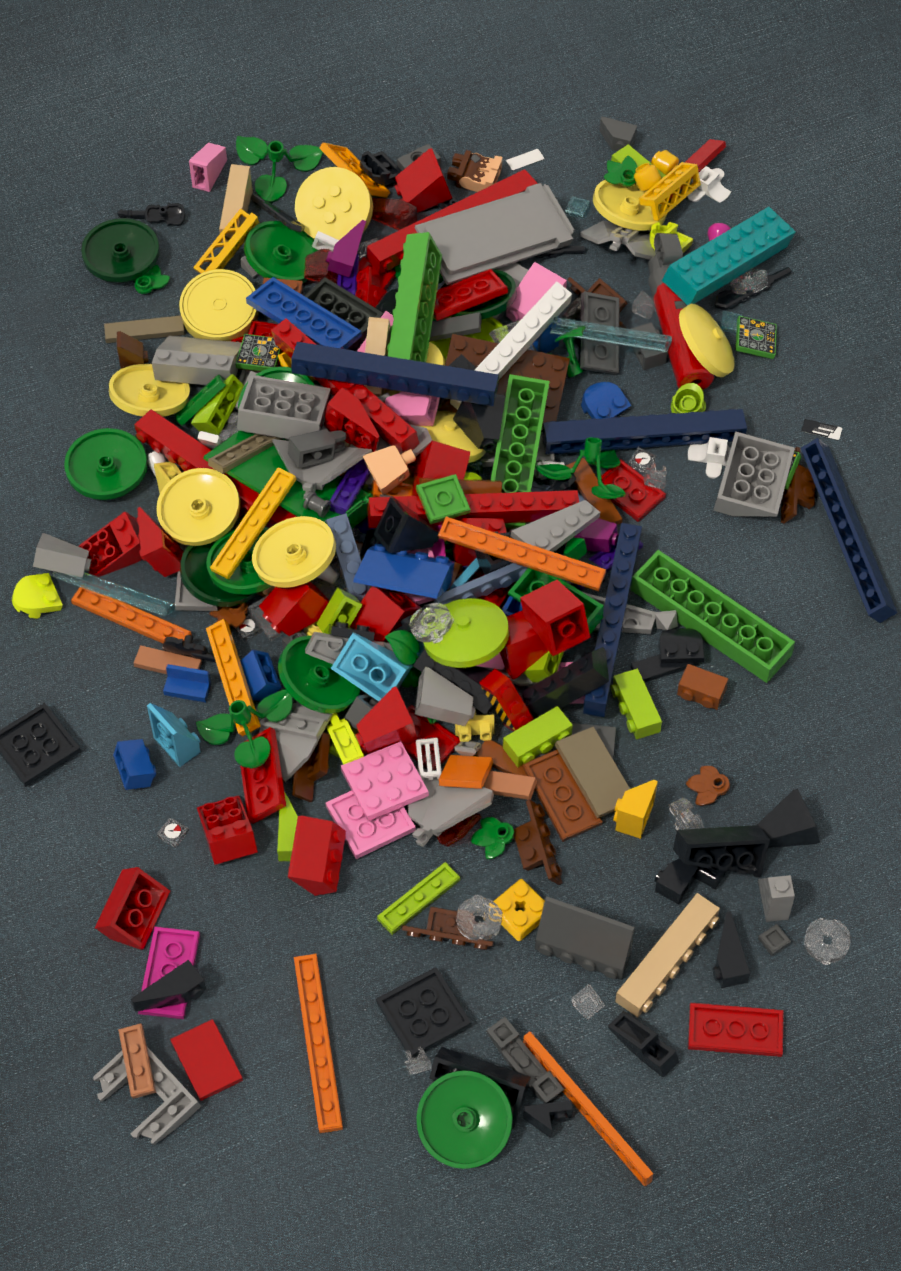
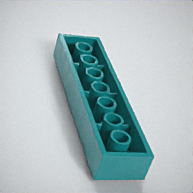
(728, 256)

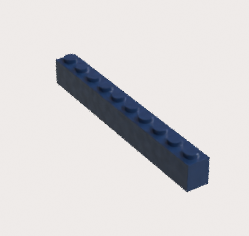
(395, 373)
(643, 430)
(848, 531)
(614, 611)

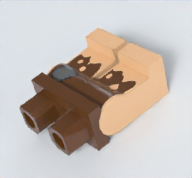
(474, 171)

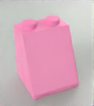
(531, 290)

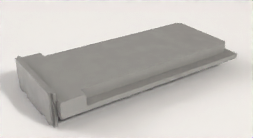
(499, 233)

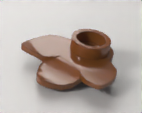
(233, 615)
(705, 785)

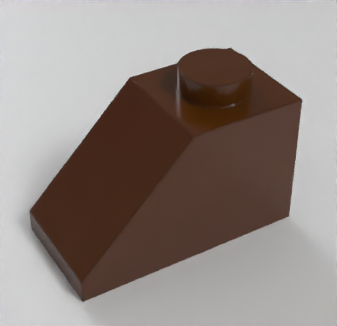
(130, 350)

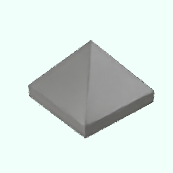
(666, 620)
(468, 748)

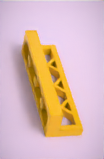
(670, 185)
(231, 246)

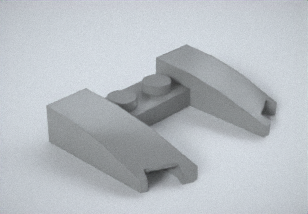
(177, 1103)

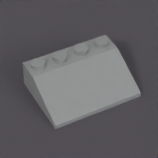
(194, 360)
(282, 407)
(754, 477)

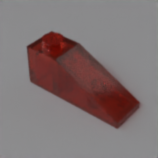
(394, 212)

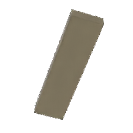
(145, 328)
(241, 452)

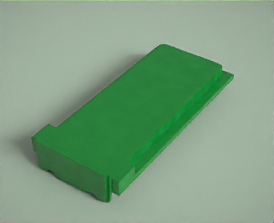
(260, 468)

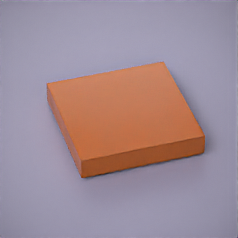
(465, 771)

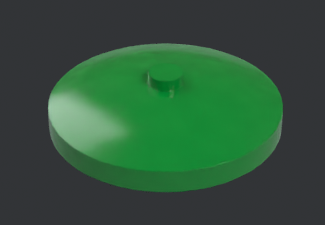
(278, 251)
(105, 464)
(244, 578)
(313, 680)
(464, 1119)

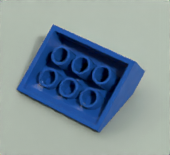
(405, 572)

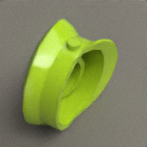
(688, 399)

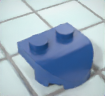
(604, 400)

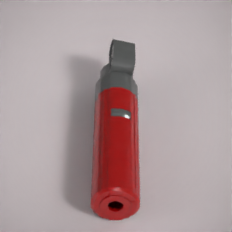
(668, 306)

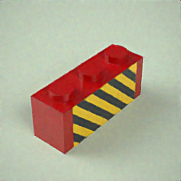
(506, 700)

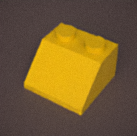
(635, 808)

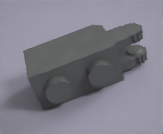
(315, 447)

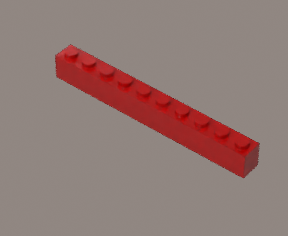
(389, 251)
(385, 420)
(189, 454)
(511, 507)

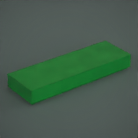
(200, 399)

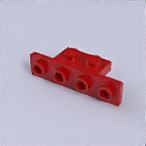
(365, 290)

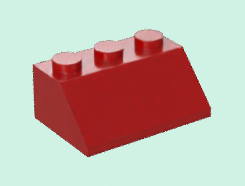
(317, 855)
(132, 908)

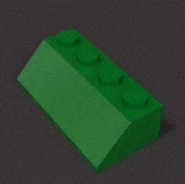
(533, 580)

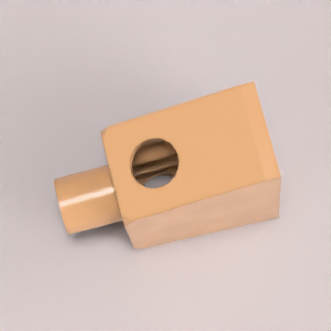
(389, 467)

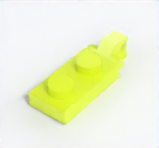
(343, 739)

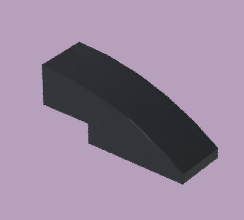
(644, 1043)

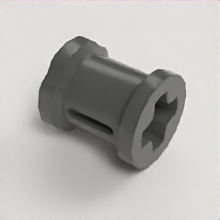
(317, 504)

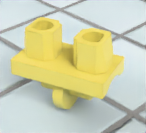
(479, 725)

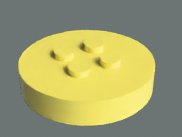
(333, 202)
(216, 305)

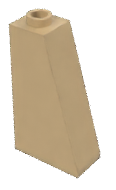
(237, 196)
(376, 343)

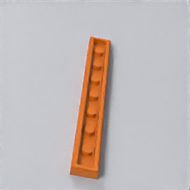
(522, 553)
(318, 1044)
(590, 1112)

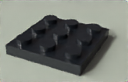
(36, 744)
(423, 1012)

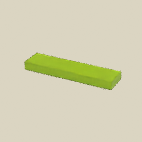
(418, 898)

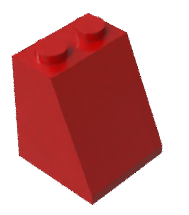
(423, 183)
(439, 462)
(466, 555)
(294, 607)
(383, 611)
(556, 617)
(522, 647)
(386, 724)

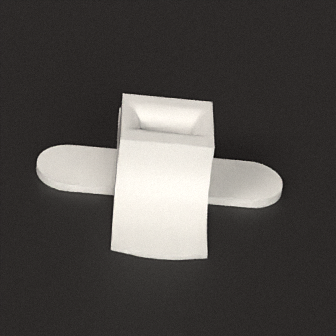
(710, 186)
(713, 453)

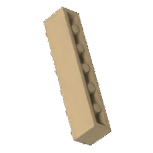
(667, 955)

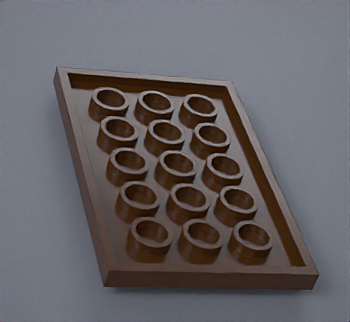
(530, 364)

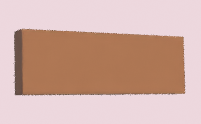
(157, 660)
(510, 785)
(137, 1061)

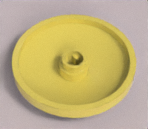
(622, 206)
(706, 340)
(137, 392)
(449, 433)
(198, 506)
(294, 552)

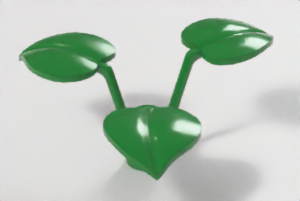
(270, 187)
(574, 366)
(593, 456)
(405, 649)
(253, 752)

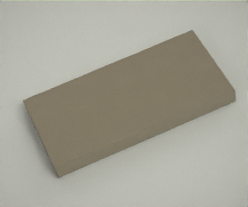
(593, 770)

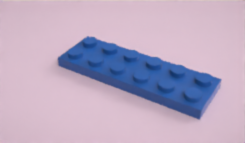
(316, 322)

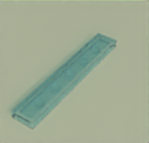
(613, 334)
(119, 592)

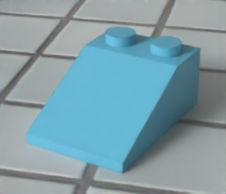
(370, 666)
(173, 735)

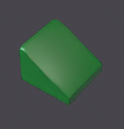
(575, 548)

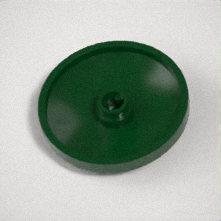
(120, 250)
(497, 305)
(198, 582)

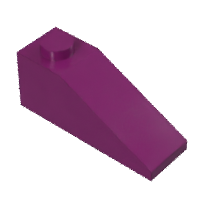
(345, 251)

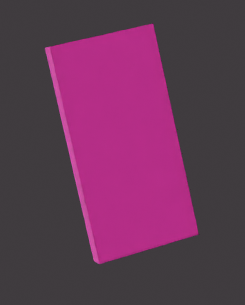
(167, 952)

